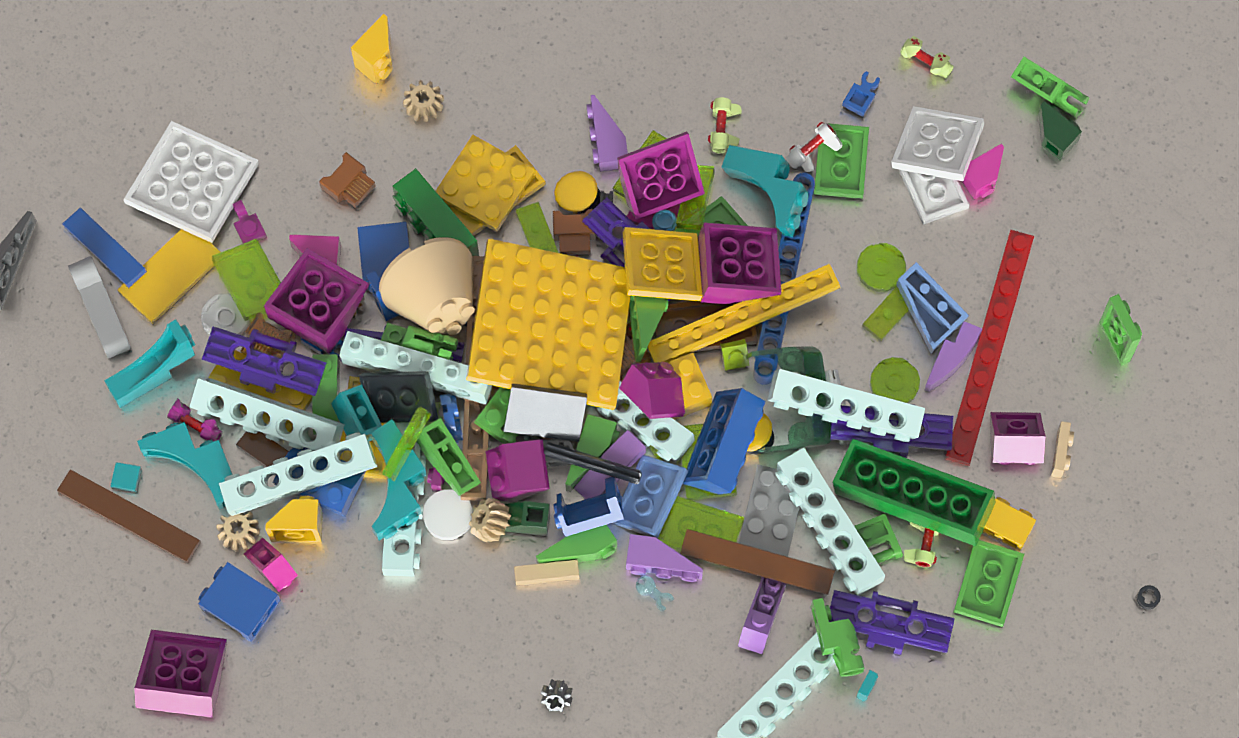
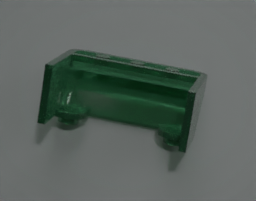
(807, 362)

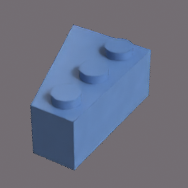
(930, 306)

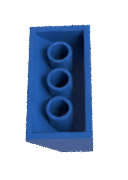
(724, 441)

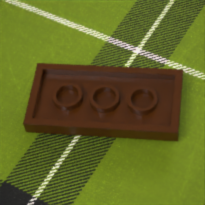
(685, 313)

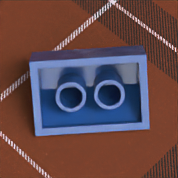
(333, 496)

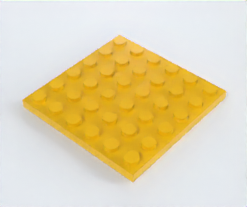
(549, 322)

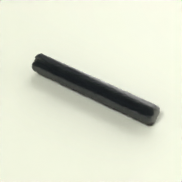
(592, 463)

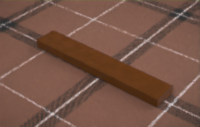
(129, 516)
(757, 561)

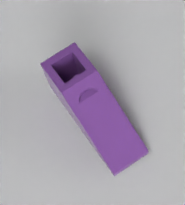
(608, 137)
(656, 557)
(761, 615)

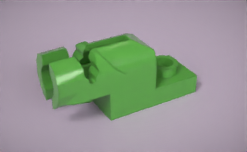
(1048, 86)
(420, 340)
(837, 638)

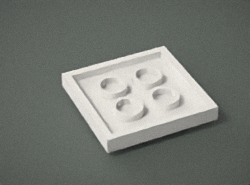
(937, 143)

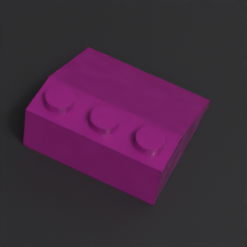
(660, 175)
(738, 263)
(316, 300)
(180, 673)

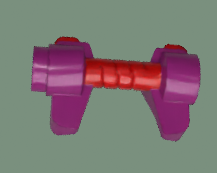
(208, 429)

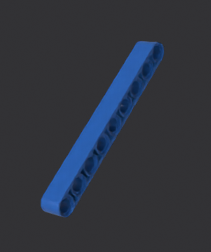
(787, 267)

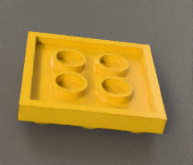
(485, 183)
(662, 264)

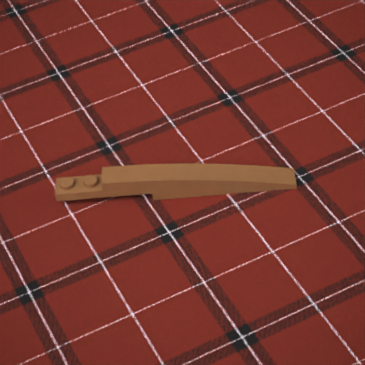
(475, 438)

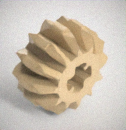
(419, 93)
(489, 520)
(228, 535)

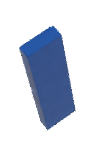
(104, 247)

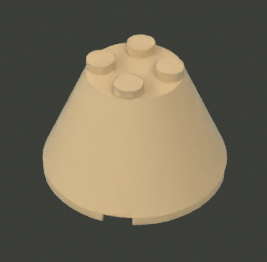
(431, 285)

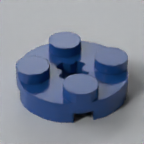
(450, 411)

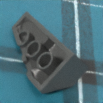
(12, 251)

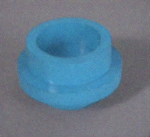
(664, 220)

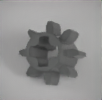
(556, 695)

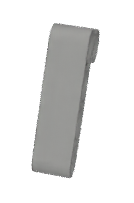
(99, 307)

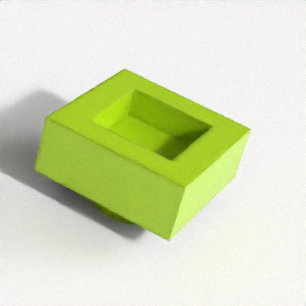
(734, 354)

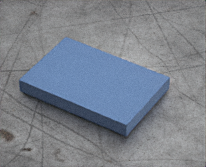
(650, 501)

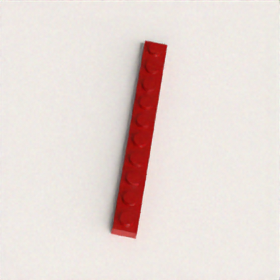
(989, 347)

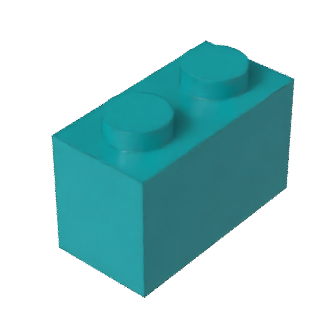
(356, 412)

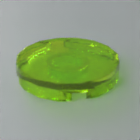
(880, 266)
(895, 380)

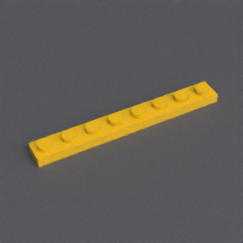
(743, 315)

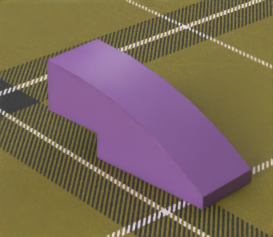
(953, 355)
(623, 451)

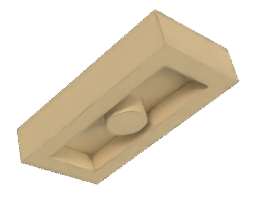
(1061, 459)

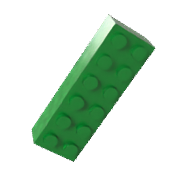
(914, 492)

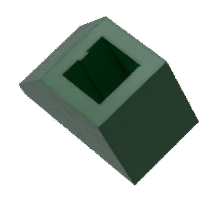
(1057, 132)
(528, 517)

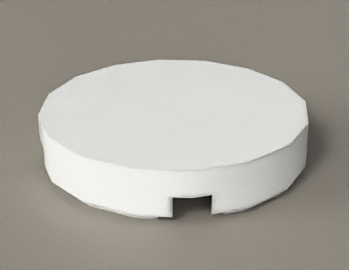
(223, 313)
(447, 515)

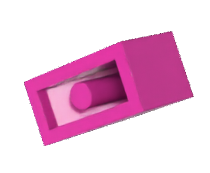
(983, 173)
(325, 246)
(271, 564)

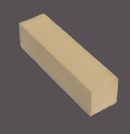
(546, 572)

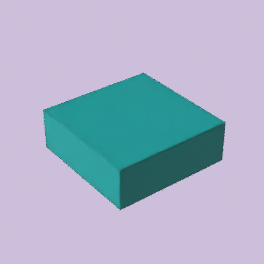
(126, 477)
(867, 685)

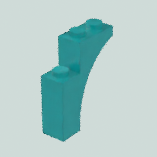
(769, 173)
(153, 366)
(206, 461)
(400, 505)

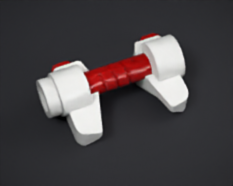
(801, 155)

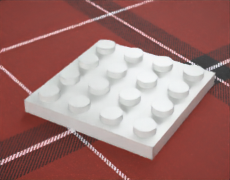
(191, 181)

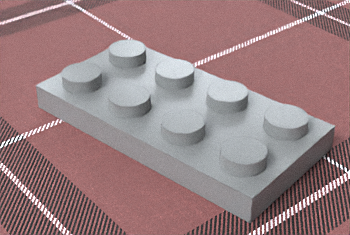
(770, 513)

